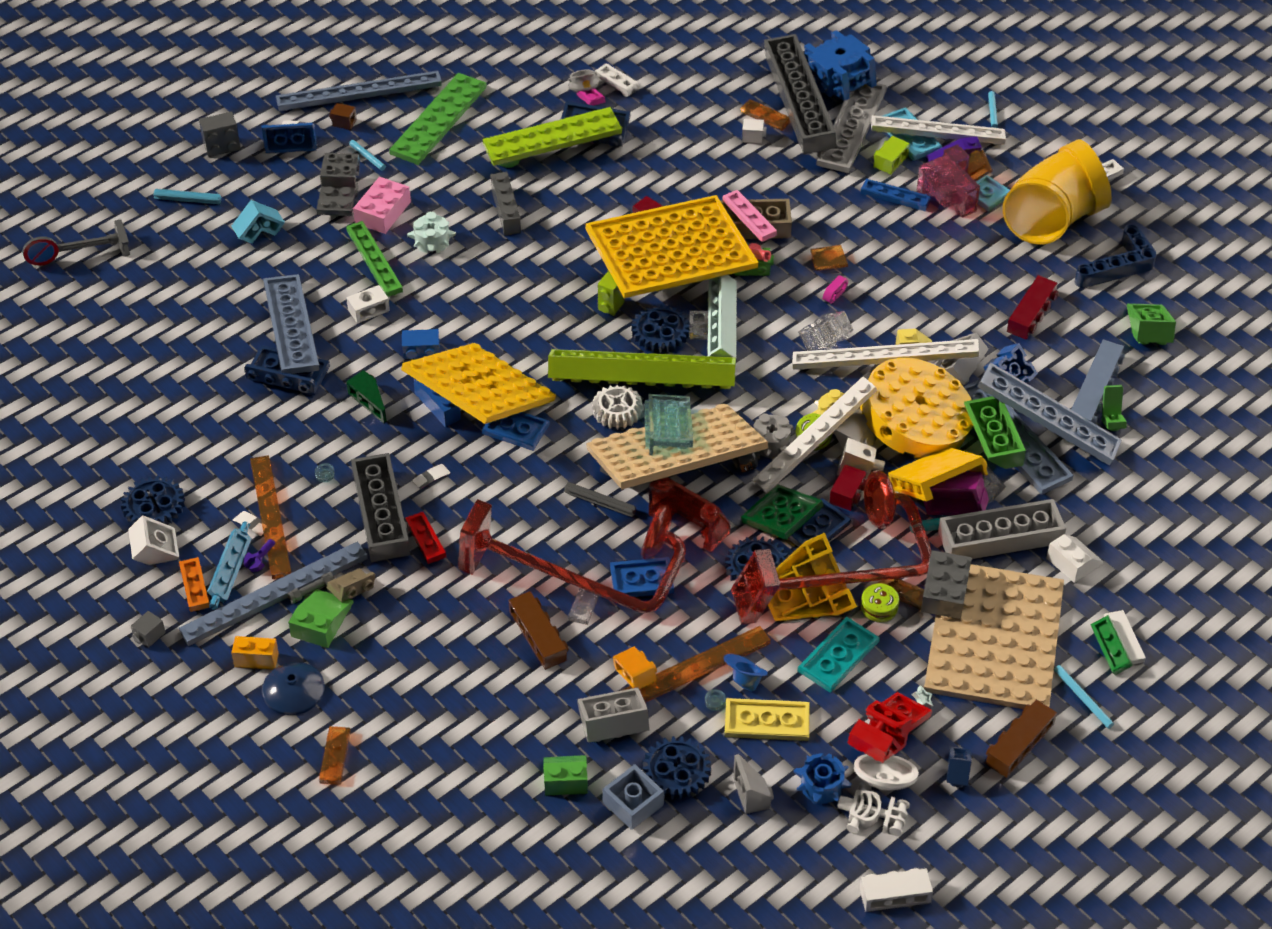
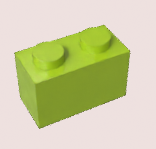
(891, 155)
(609, 295)

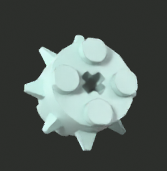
(431, 233)

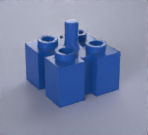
(1012, 361)

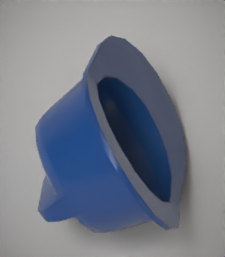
(745, 672)

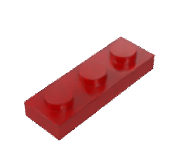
(425, 537)

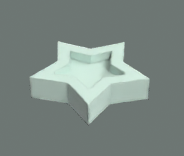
(923, 697)

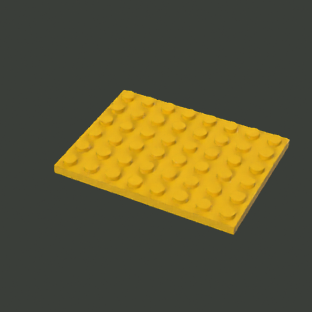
(671, 246)

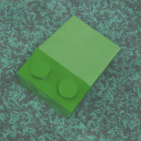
(1151, 323)
(319, 618)

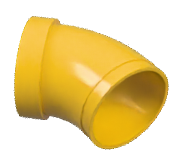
(1057, 194)

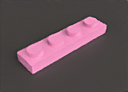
(749, 215)

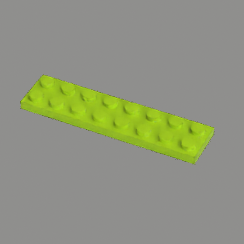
(552, 136)

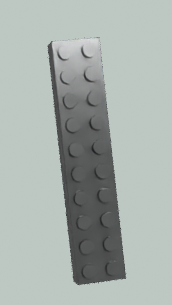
(800, 94)

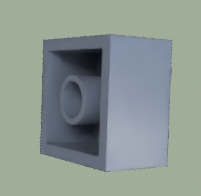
(633, 797)

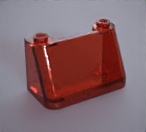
(692, 507)

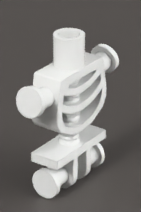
(893, 816)

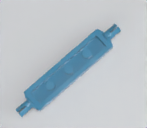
(229, 565)

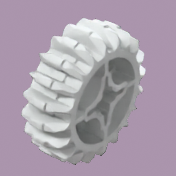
(616, 401)

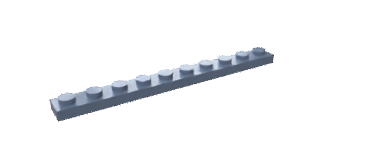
(358, 90)
(270, 594)

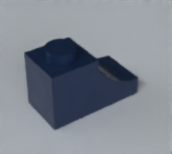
(959, 766)

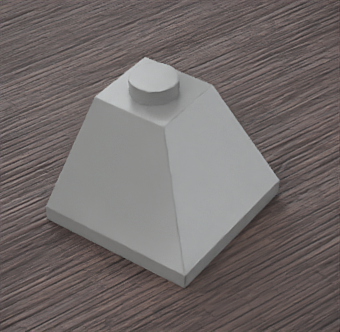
(751, 787)

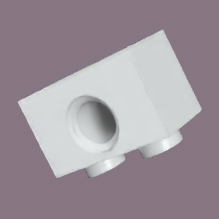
(368, 304)

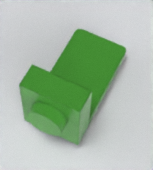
(763, 267)
(1112, 408)

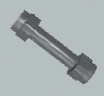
(296, 595)

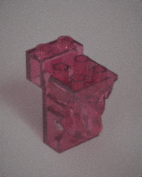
(949, 181)

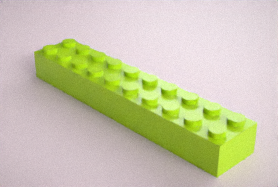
(641, 368)

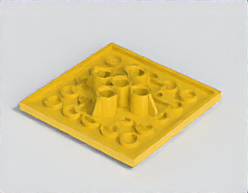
(478, 382)

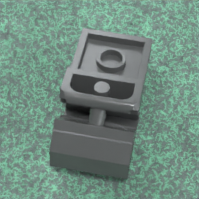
(338, 184)

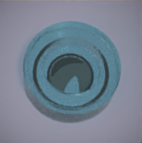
(324, 472)
(715, 700)

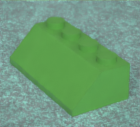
(996, 432)

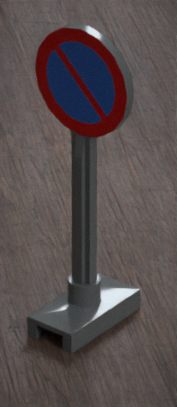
(44, 249)

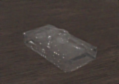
(583, 607)

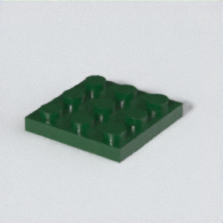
(782, 511)

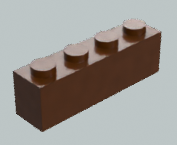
(538, 630)
(1020, 738)

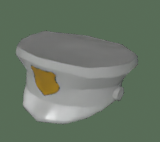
(583, 80)

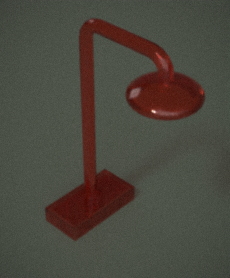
(476, 538)
(760, 579)

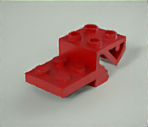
(888, 726)

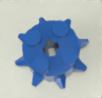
(822, 778)

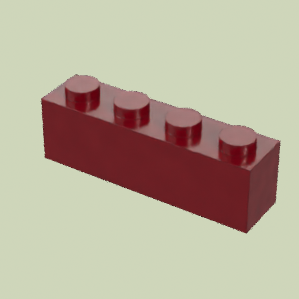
(1032, 307)

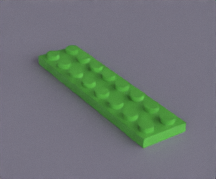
(438, 118)

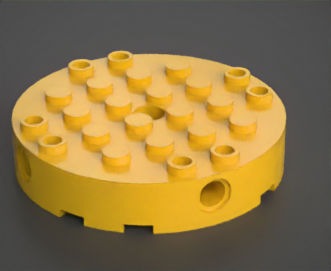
(917, 407)

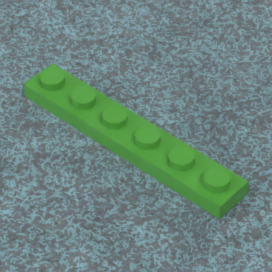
(374, 259)

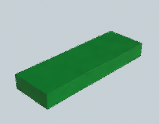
(1111, 645)

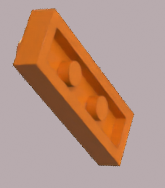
(194, 584)

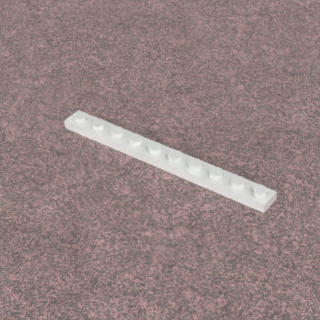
(880, 354)

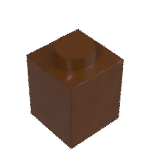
(343, 116)

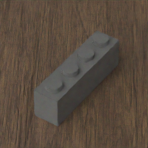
(505, 203)

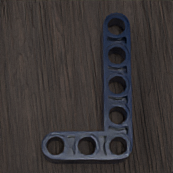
(1138, 259)

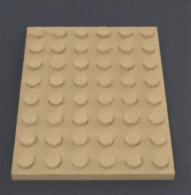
(717, 437)
(1002, 643)

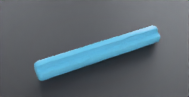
(187, 196)

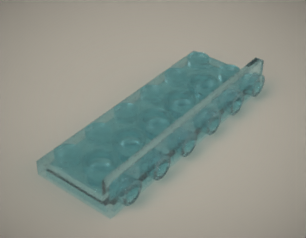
(668, 422)

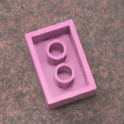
(382, 204)

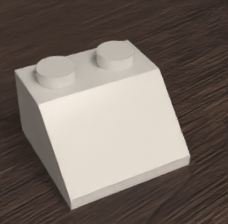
(153, 541)
(1072, 557)

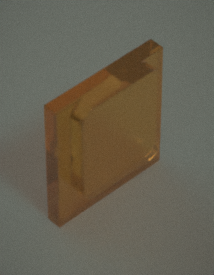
(978, 165)
(828, 257)

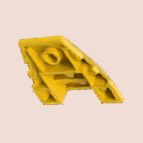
(810, 558)

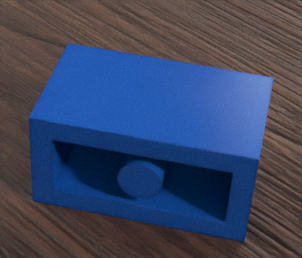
(420, 343)

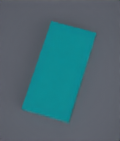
(838, 654)

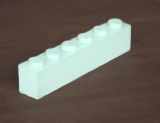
(722, 316)

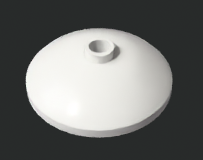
(890, 775)

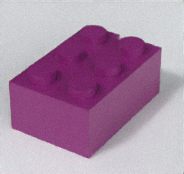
(958, 495)

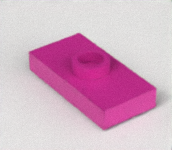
(591, 97)

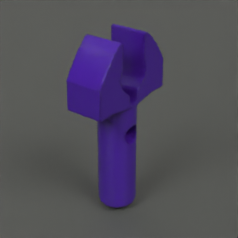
(257, 557)

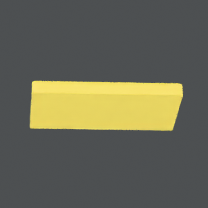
(767, 719)

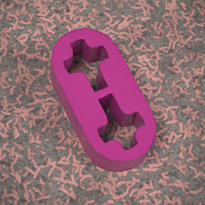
(835, 289)

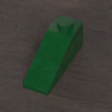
(366, 392)

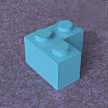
(255, 219)

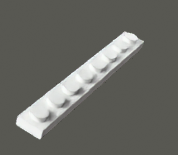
(936, 129)
(814, 435)

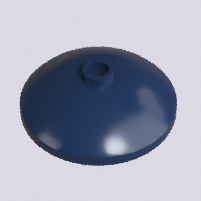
(293, 696)

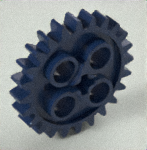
(660, 328)
(165, 495)
(741, 553)
(677, 767)

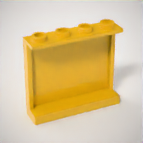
(921, 474)

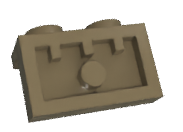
(351, 584)

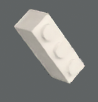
(896, 889)

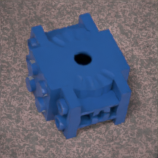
(841, 65)

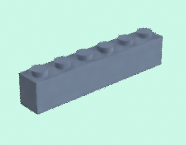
(1100, 374)

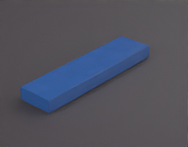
(895, 194)

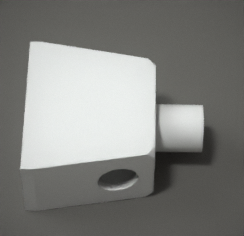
(860, 457)

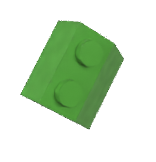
(565, 775)

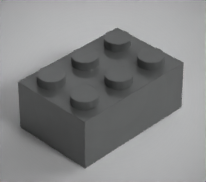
(946, 584)

